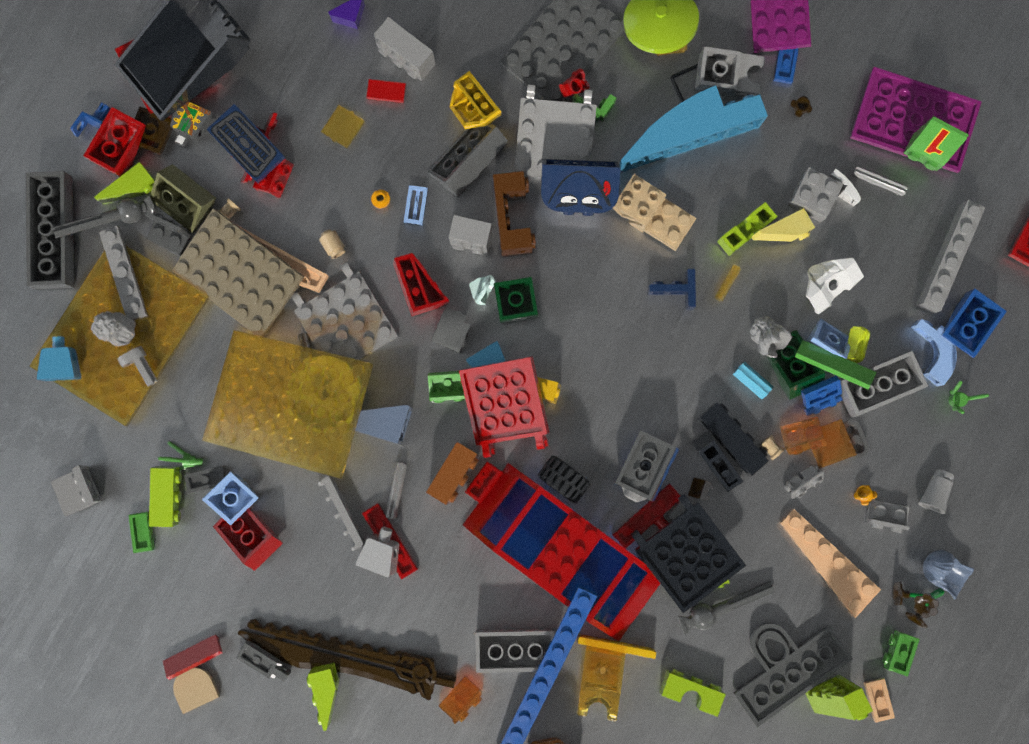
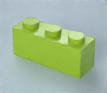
(164, 496)

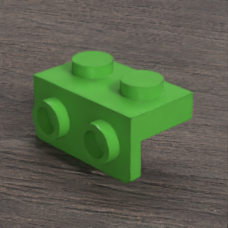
(445, 386)
(900, 653)

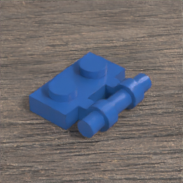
(822, 395)

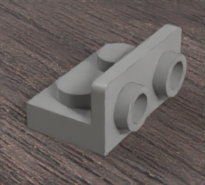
(887, 515)

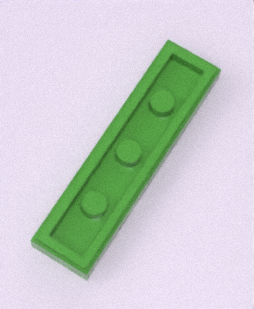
(835, 364)

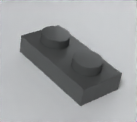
(204, 479)

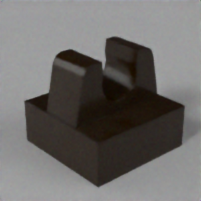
(699, 489)

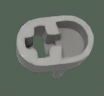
(137, 356)

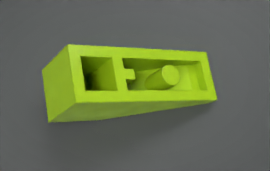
(132, 184)

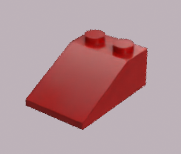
(116, 142)
(249, 538)

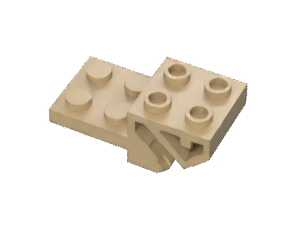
(652, 213)

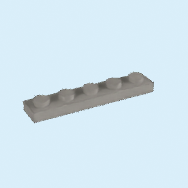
(123, 273)

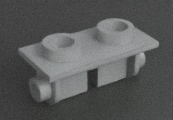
(811, 478)

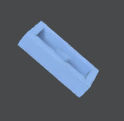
(413, 221)

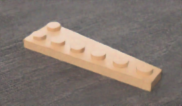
(313, 278)
(841, 575)

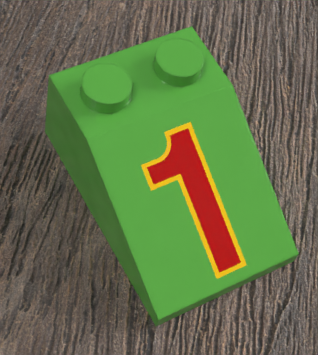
(935, 143)

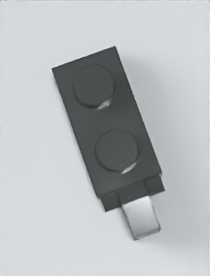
(262, 661)

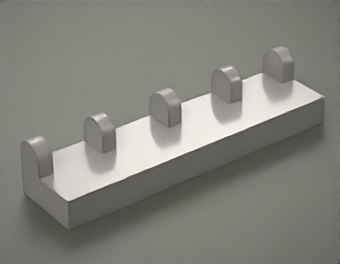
(344, 512)

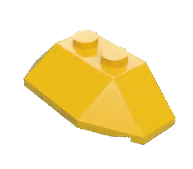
(472, 103)

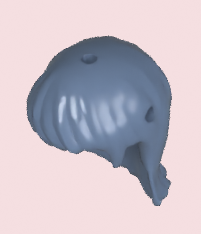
(946, 571)

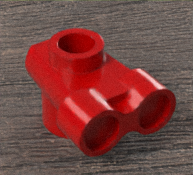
(574, 84)

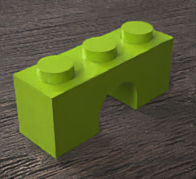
(747, 228)
(676, 685)

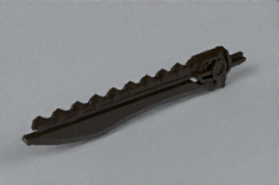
(408, 665)

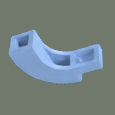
(943, 352)

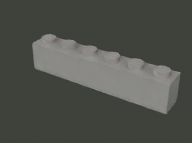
(950, 257)

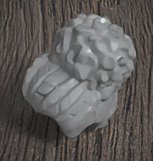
(114, 328)
(769, 336)

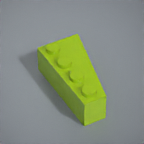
(839, 699)

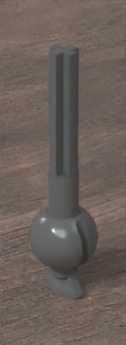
(127, 210)
(704, 616)

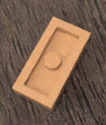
(879, 700)

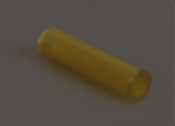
(727, 283)

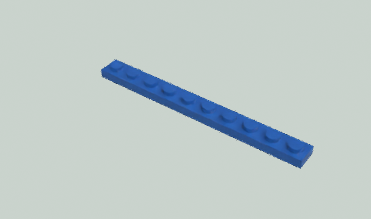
(550, 666)

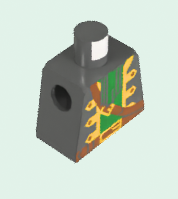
(191, 122)

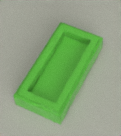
(141, 532)

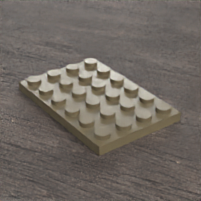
(238, 273)

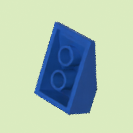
(973, 322)

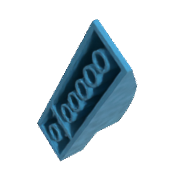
(693, 125)

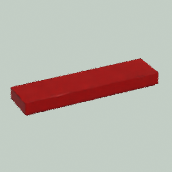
(647, 515)
(376, 519)

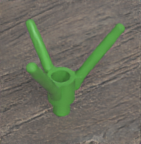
(187, 460)

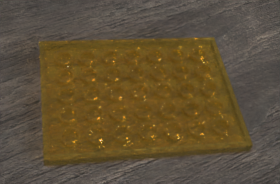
(171, 312)
(288, 403)

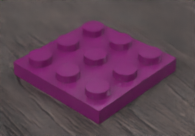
(780, 25)

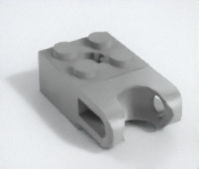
(732, 68)

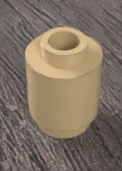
(332, 243)

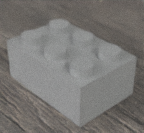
(404, 49)

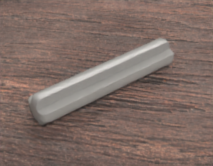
(880, 180)
(396, 490)

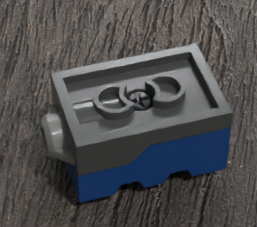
(646, 467)

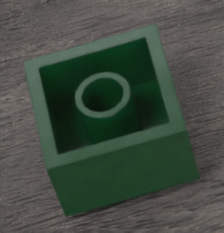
(516, 300)

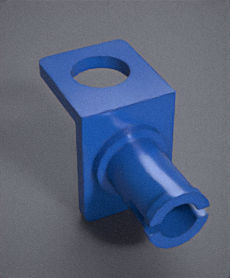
(94, 119)

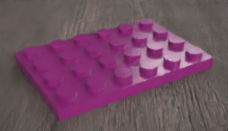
(899, 106)

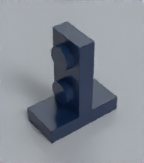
(677, 288)

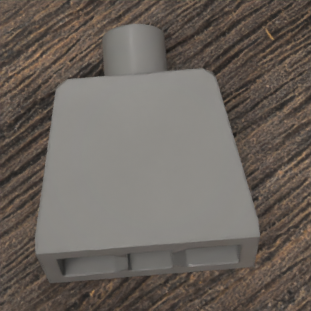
(380, 553)

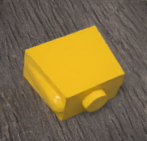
(549, 390)

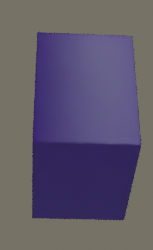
(348, 13)

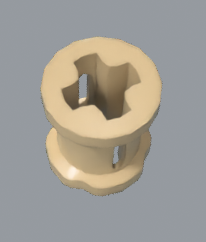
(229, 209)
(771, 447)

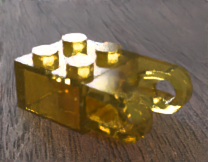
(598, 686)

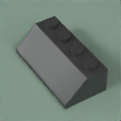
(467, 157)

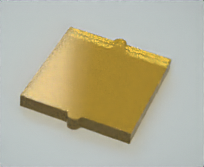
(342, 126)

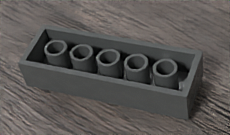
(49, 205)

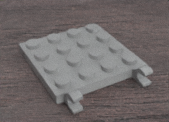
(345, 318)

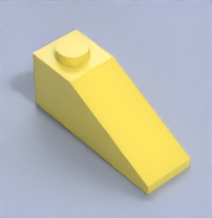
(787, 229)

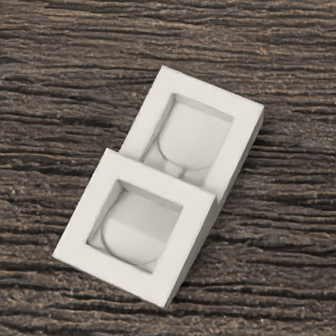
(848, 191)

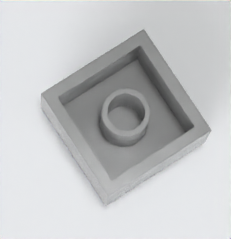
(815, 194)
(470, 235)

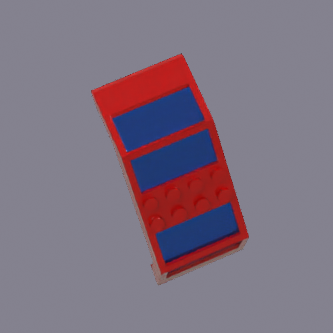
(562, 551)

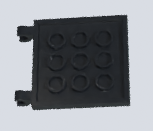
(689, 556)

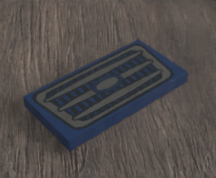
(246, 143)

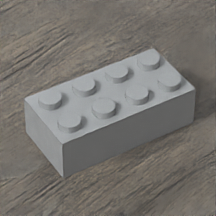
(892, 381)
(511, 649)

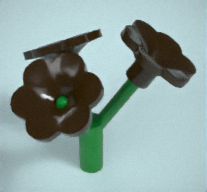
(924, 606)

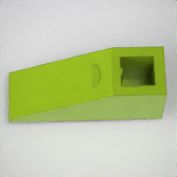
(324, 686)

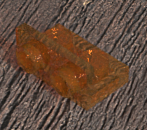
(803, 436)
(461, 699)

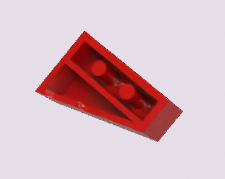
(417, 286)

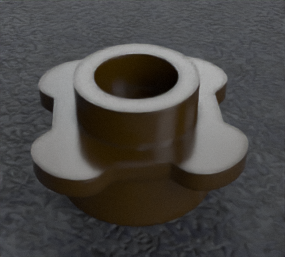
(801, 101)

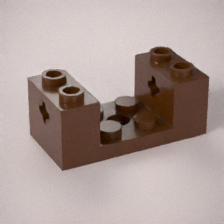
(509, 188)

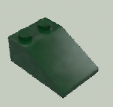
(792, 372)

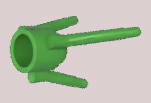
(960, 399)

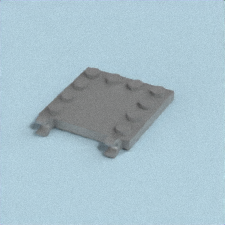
(553, 131)

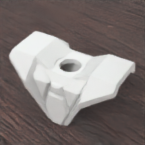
(843, 270)

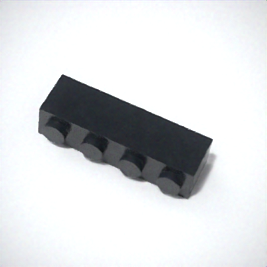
(733, 439)

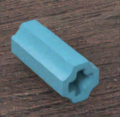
(753, 380)

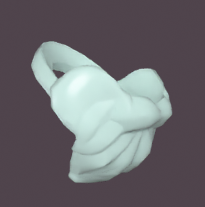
(481, 288)

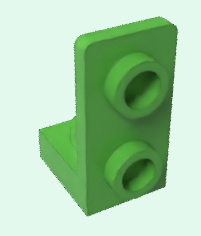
(605, 106)

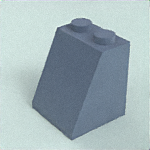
(385, 423)

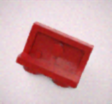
(276, 180)

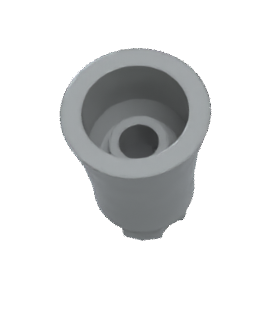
(937, 492)

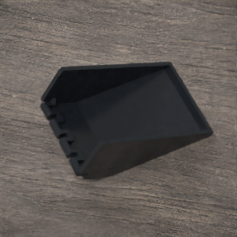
(182, 53)

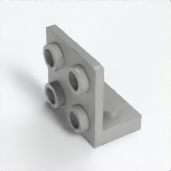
(76, 490)

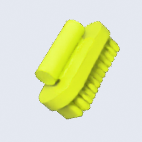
(858, 343)

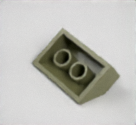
(181, 197)

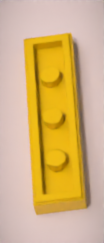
(616, 646)

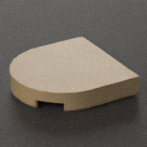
(194, 689)

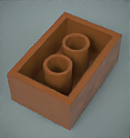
(453, 474)

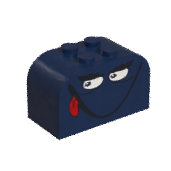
(580, 185)

